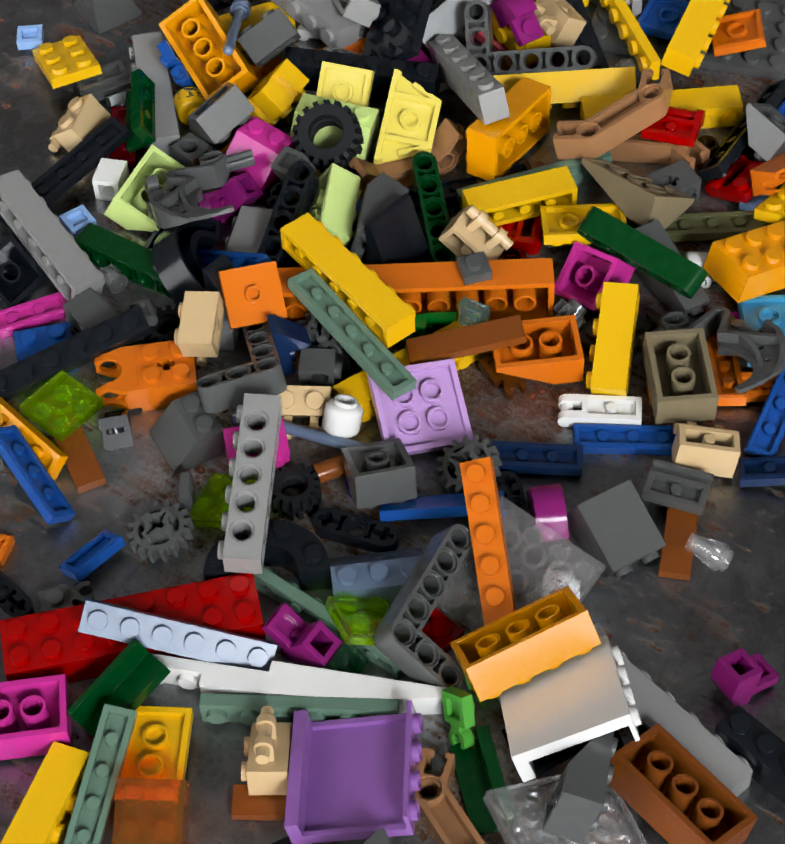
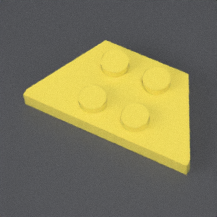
(407, 121)

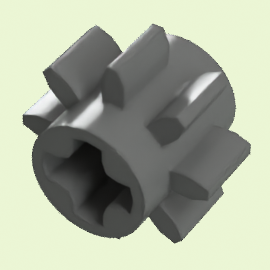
(571, 307)

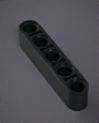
(285, 213)

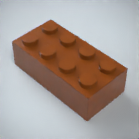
(678, 792)

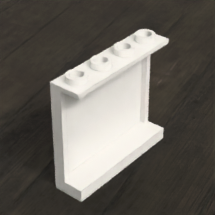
(568, 706)

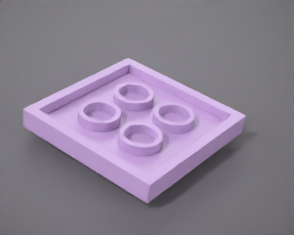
(427, 415)

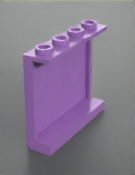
(353, 777)

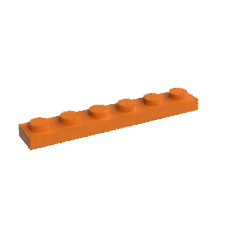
(488, 539)

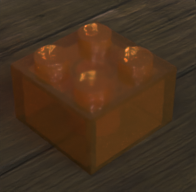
(151, 811)

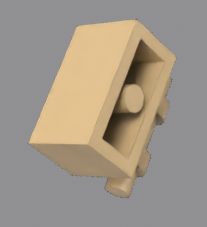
(559, 21)
(80, 120)
(473, 233)
(200, 325)
(305, 403)
(706, 448)
(267, 755)

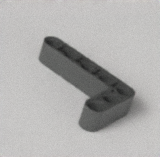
(518, 57)
(260, 376)
(400, 630)

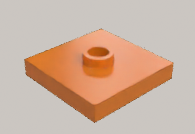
(739, 33)
(252, 294)

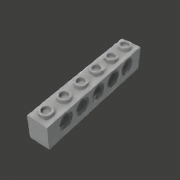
(249, 554)

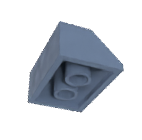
(373, 573)

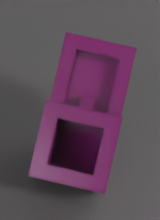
(520, 18)
(236, 191)
(549, 507)
(301, 642)
(742, 676)

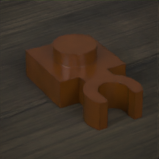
(487, 366)

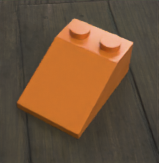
(550, 352)

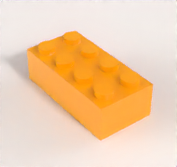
(199, 42)
(501, 143)
(749, 262)
(525, 643)

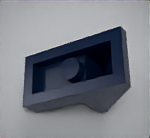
(288, 338)

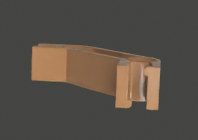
(617, 121)
(448, 148)
(659, 153)
(442, 813)

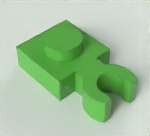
(459, 712)

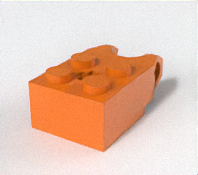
(147, 375)

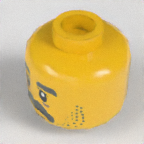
(186, 102)

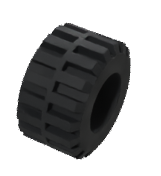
(320, 117)

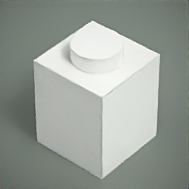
(109, 178)

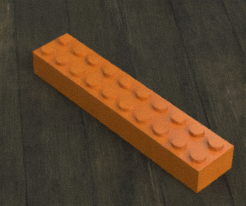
(430, 287)

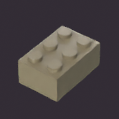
(679, 375)

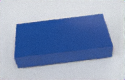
(92, 555)

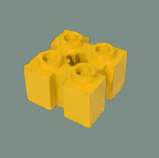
(277, 92)

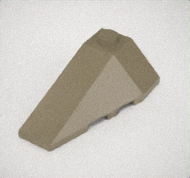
(637, 195)

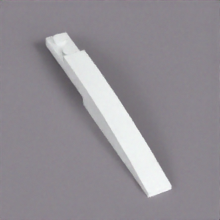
(298, 680)

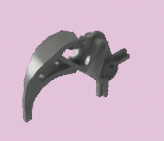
(185, 186)
(762, 350)

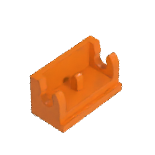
(768, 176)

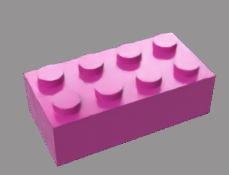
(34, 716)

